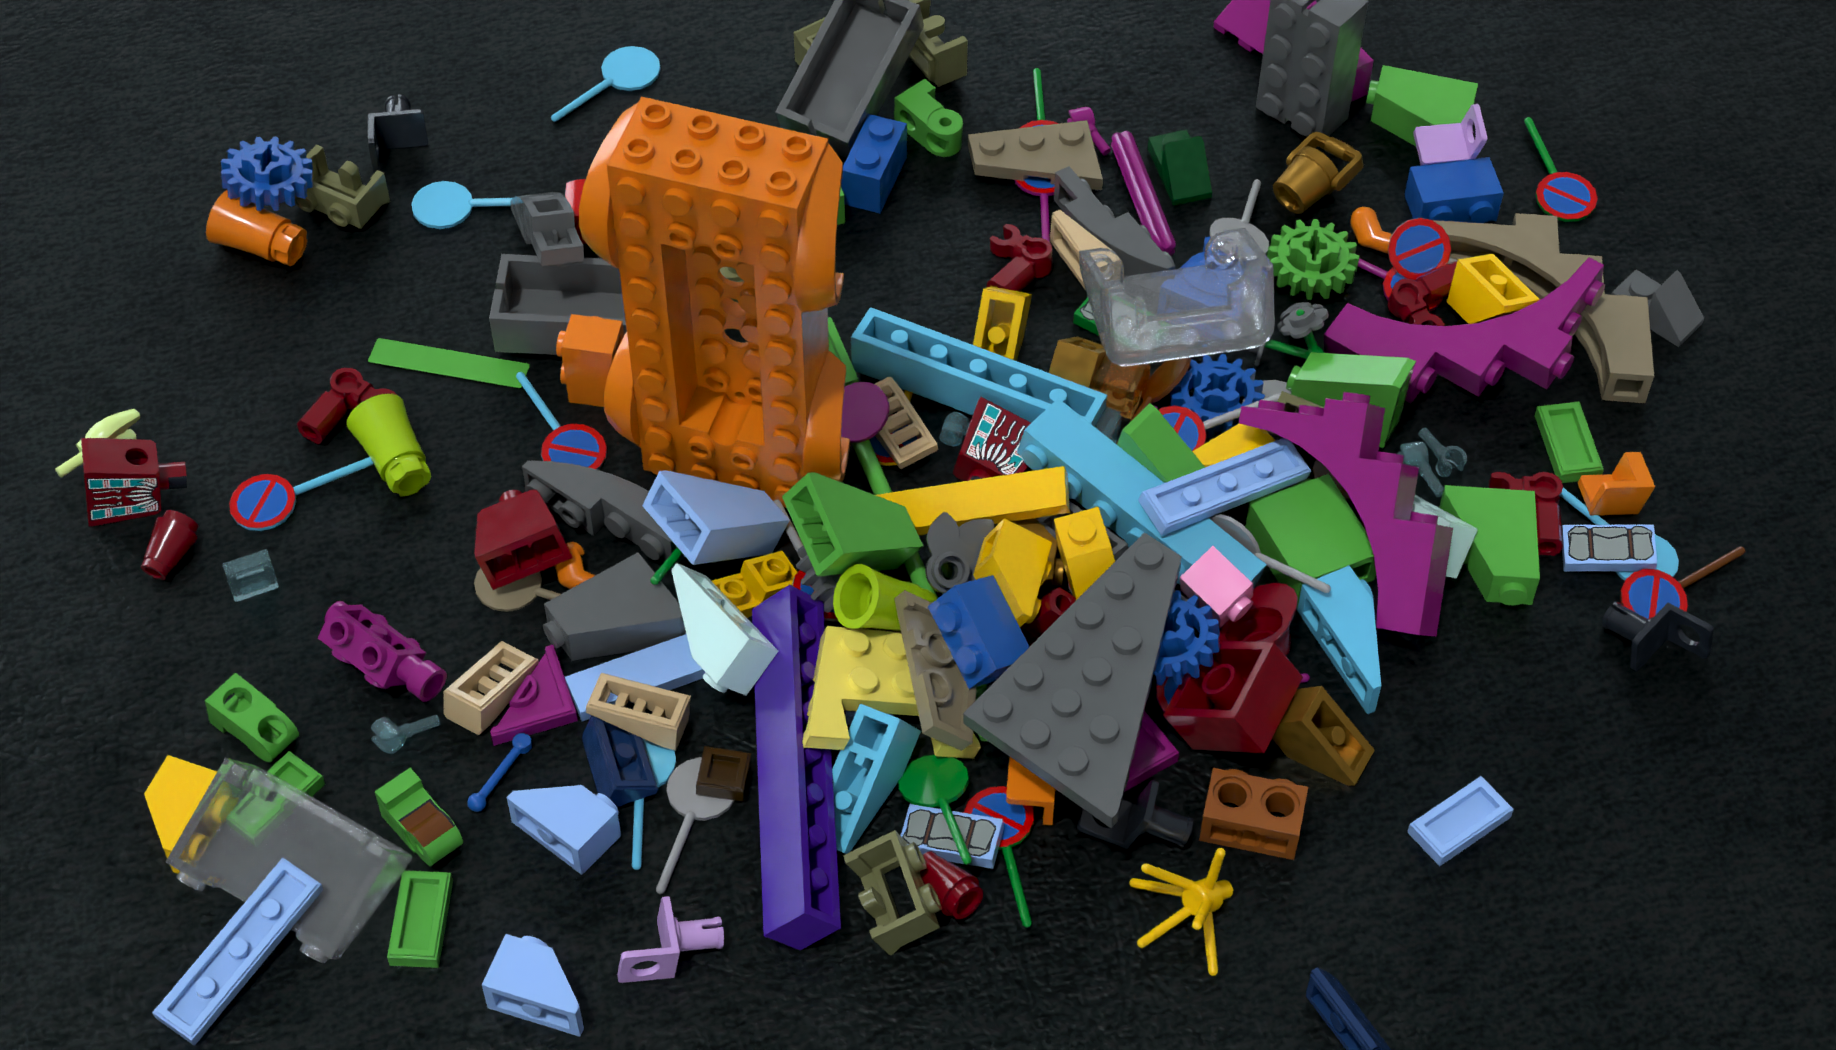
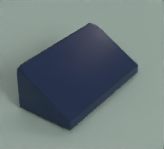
(618, 762)
(1342, 1013)

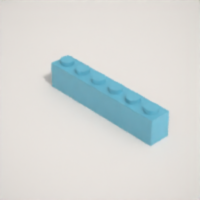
(961, 372)
(1113, 481)

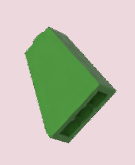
(1417, 99)
(1377, 376)
(1158, 446)
(849, 526)
(1506, 543)

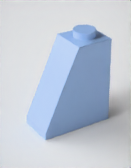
(714, 517)

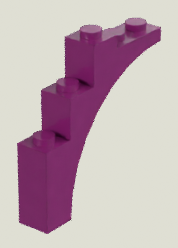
(1529, 341)
(1406, 545)

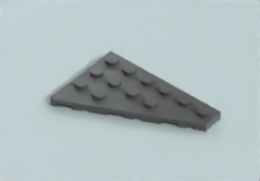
(1082, 687)

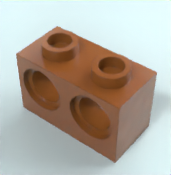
(1251, 824)

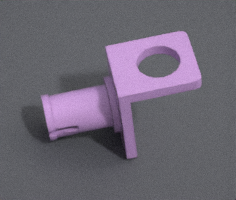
(1451, 141)
(674, 938)

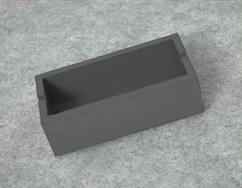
(1311, 62)
(850, 69)
(538, 300)

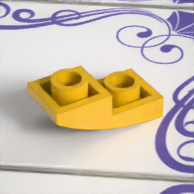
(757, 581)

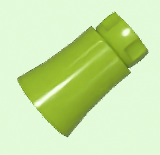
(389, 440)
(867, 598)

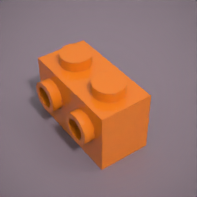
(587, 356)

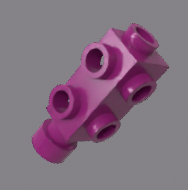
(379, 651)

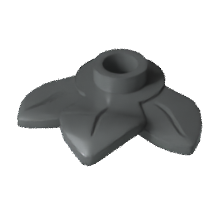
(955, 547)

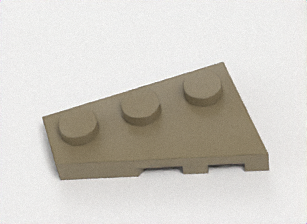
(1036, 152)
(935, 677)

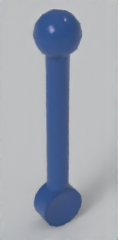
(521, 745)

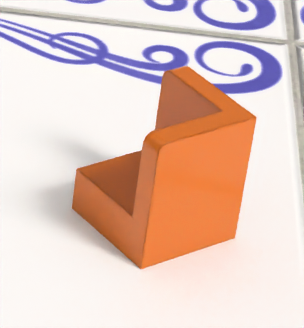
(1619, 492)
(1029, 790)

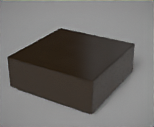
(723, 773)

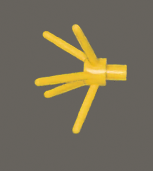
(1198, 897)

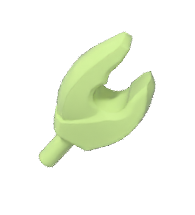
(111, 427)

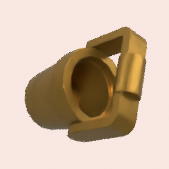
(1313, 174)

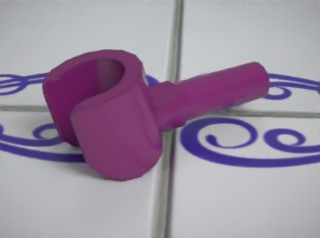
(1086, 113)

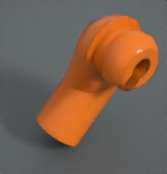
(1368, 230)
(572, 572)

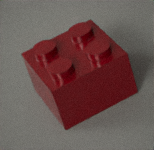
(1236, 699)

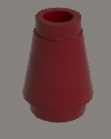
(169, 543)
(955, 887)

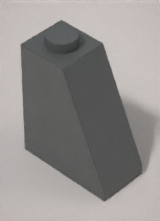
(613, 613)

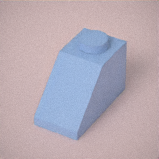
(567, 822)
(531, 985)

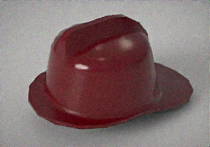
(1266, 619)

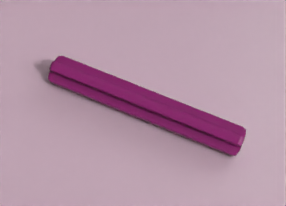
(1142, 190)

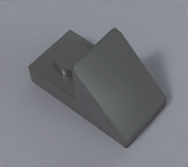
(1670, 305)

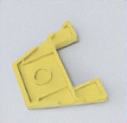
(864, 670)

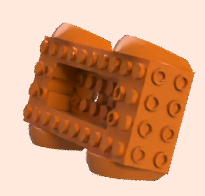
(669, 208)

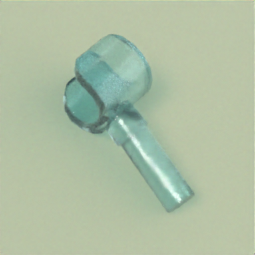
(954, 429)
(1450, 453)
(1417, 455)
(391, 737)

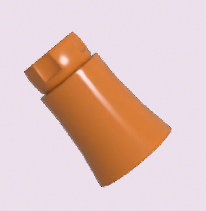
(255, 231)

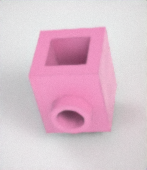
(1218, 585)

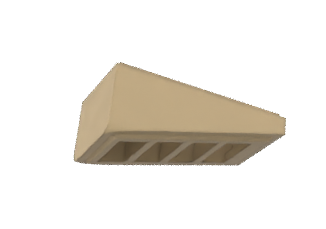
(1071, 238)
(905, 416)
(478, 711)
(650, 727)

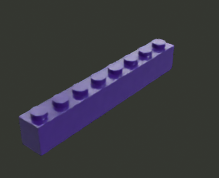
(794, 781)

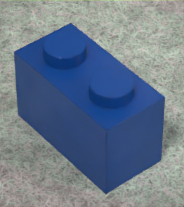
(874, 163)
(1455, 191)
(979, 630)

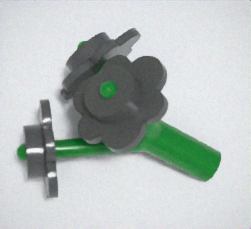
(1298, 322)

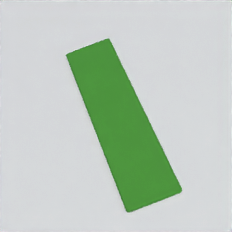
(447, 362)

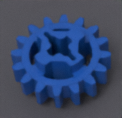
(267, 173)
(1217, 390)
(1180, 648)

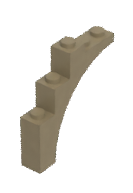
(1611, 331)

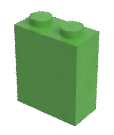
(1311, 531)

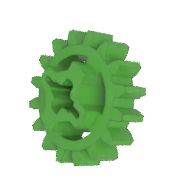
(1332, 261)

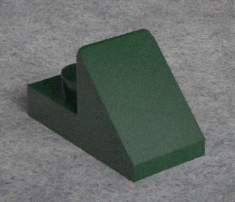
(1181, 166)

